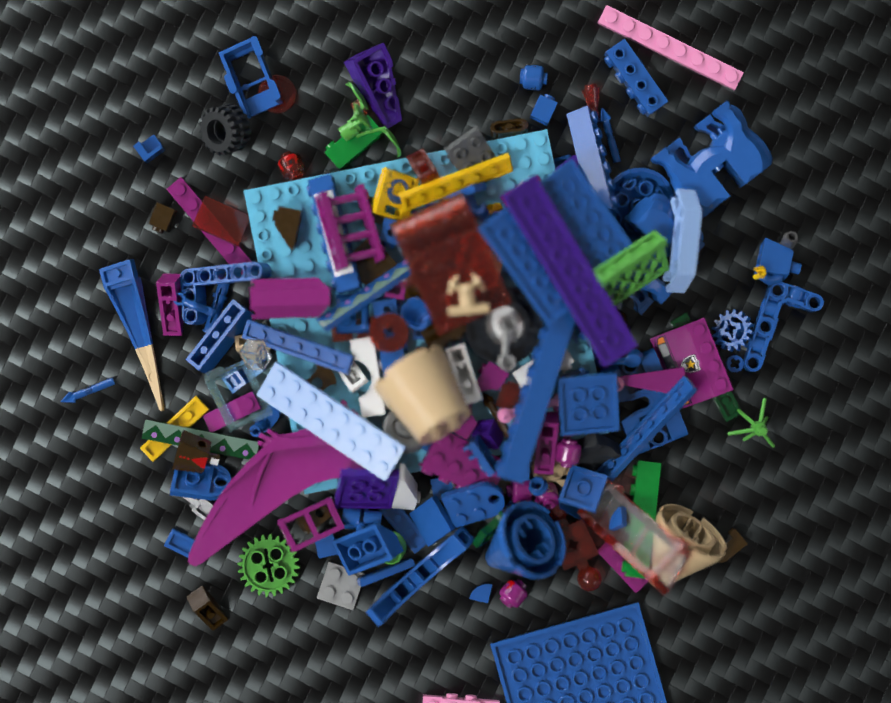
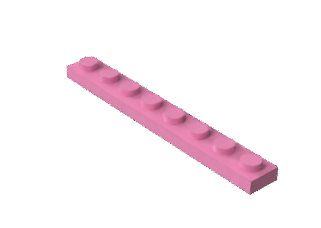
(670, 47)

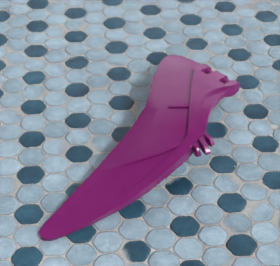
(267, 480)

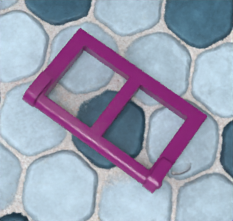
(327, 501)

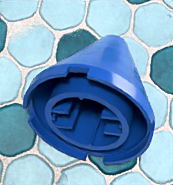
(527, 542)

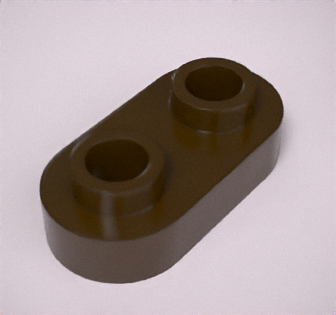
(509, 128)

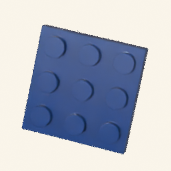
(588, 403)

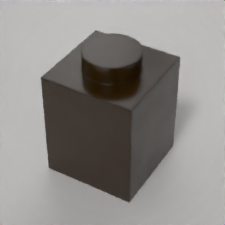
(162, 218)

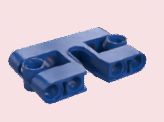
(675, 426)

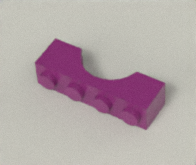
(490, 378)

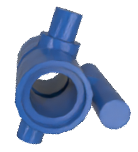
(360, 518)

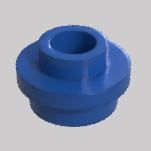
(534, 483)

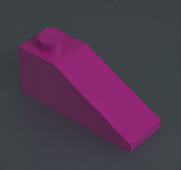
(171, 314)
(238, 409)
(546, 444)

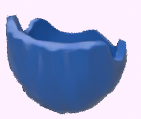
(416, 314)

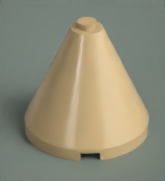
(702, 537)

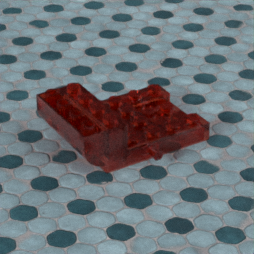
(444, 244)

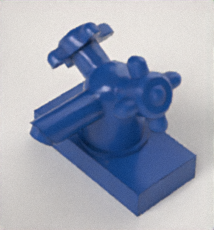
(469, 194)

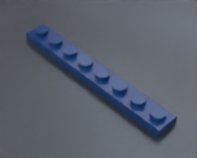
(649, 427)

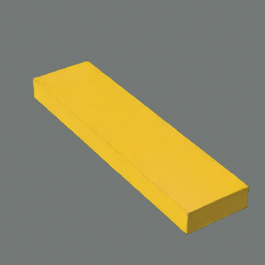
(185, 417)

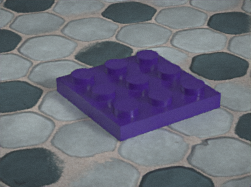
(365, 490)

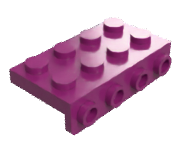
(452, 463)

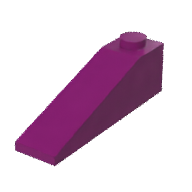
(657, 381)

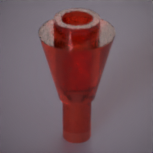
(591, 95)

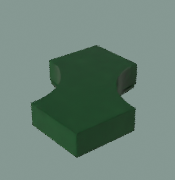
(487, 532)

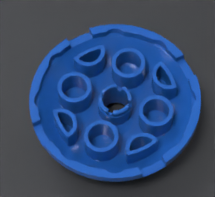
(633, 187)

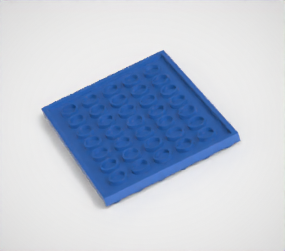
(582, 661)

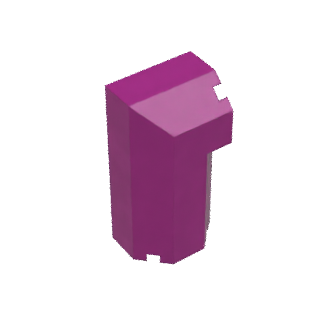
(289, 298)

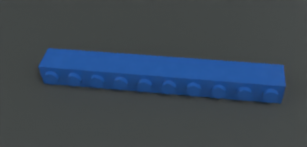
(534, 399)

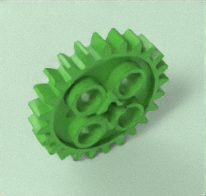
(251, 568)

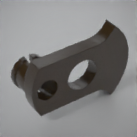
(325, 374)

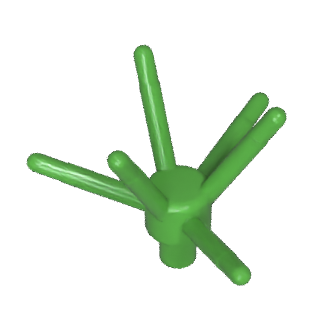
(757, 428)

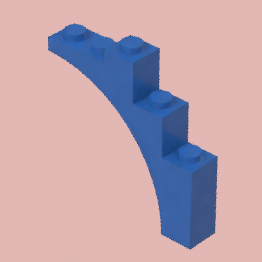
(419, 575)

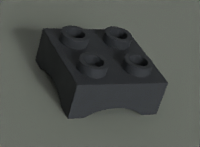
(597, 450)

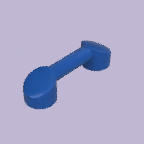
(632, 359)

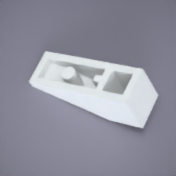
(464, 373)
(406, 493)

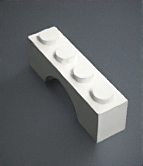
(365, 352)

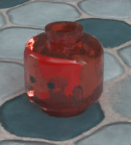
(291, 166)

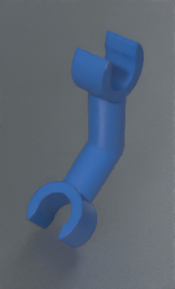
(196, 306)

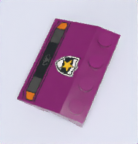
(695, 350)

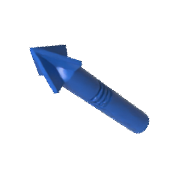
(604, 119)
(72, 397)

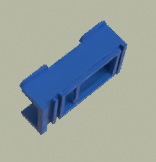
(257, 103)

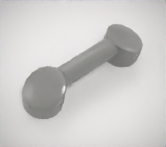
(507, 324)

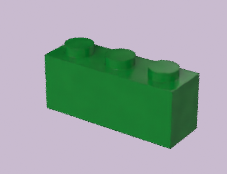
(343, 152)

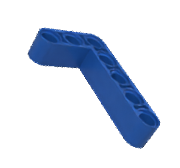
(217, 277)

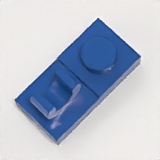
(485, 458)

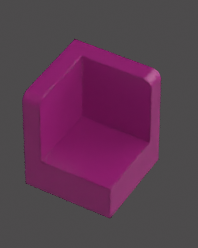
(396, 292)

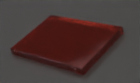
(221, 221)

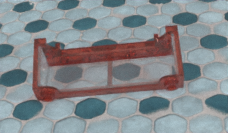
(642, 542)

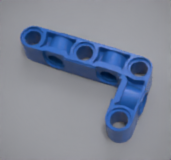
(769, 312)

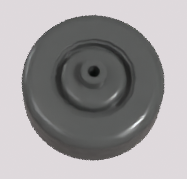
(398, 431)

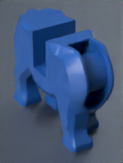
(732, 147)
(646, 216)

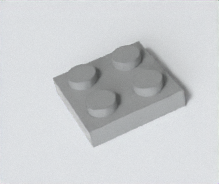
(339, 587)

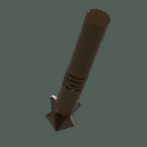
(489, 402)

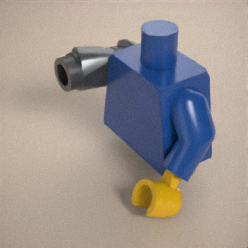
(775, 260)

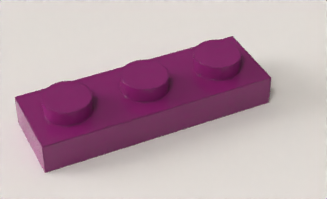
(615, 562)

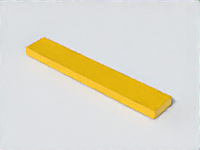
(455, 182)

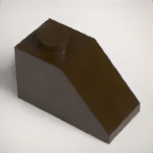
(288, 224)
(206, 608)

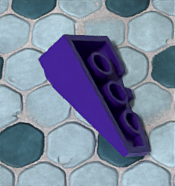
(374, 78)

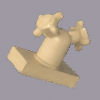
(467, 297)

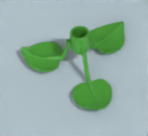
(352, 126)

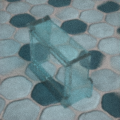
(220, 372)

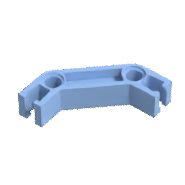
(685, 241)

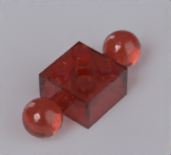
(588, 577)

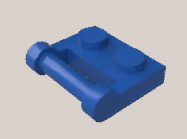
(349, 325)

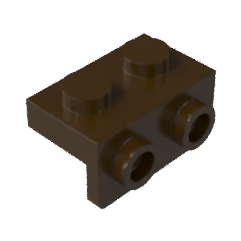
(433, 339)

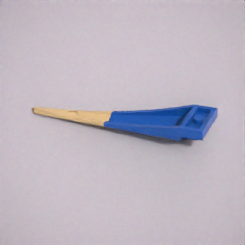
(127, 296)

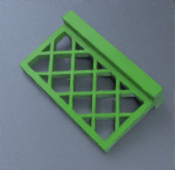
(626, 263)

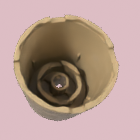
(424, 395)

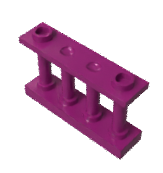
(335, 240)

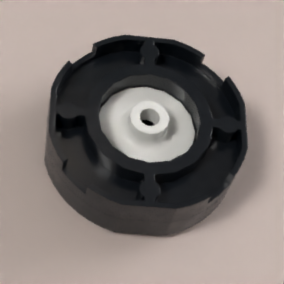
(485, 335)

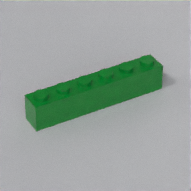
(645, 497)

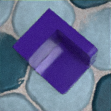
(489, 433)

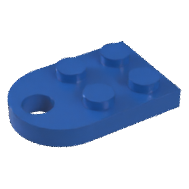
(200, 485)
(473, 503)

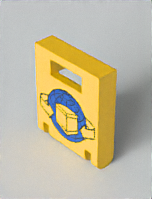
(388, 190)

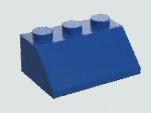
(367, 548)

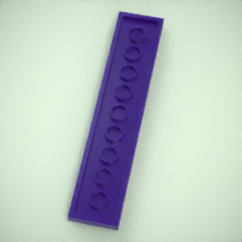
(569, 270)

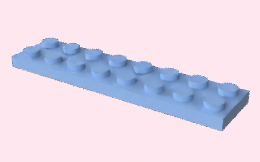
(331, 421)

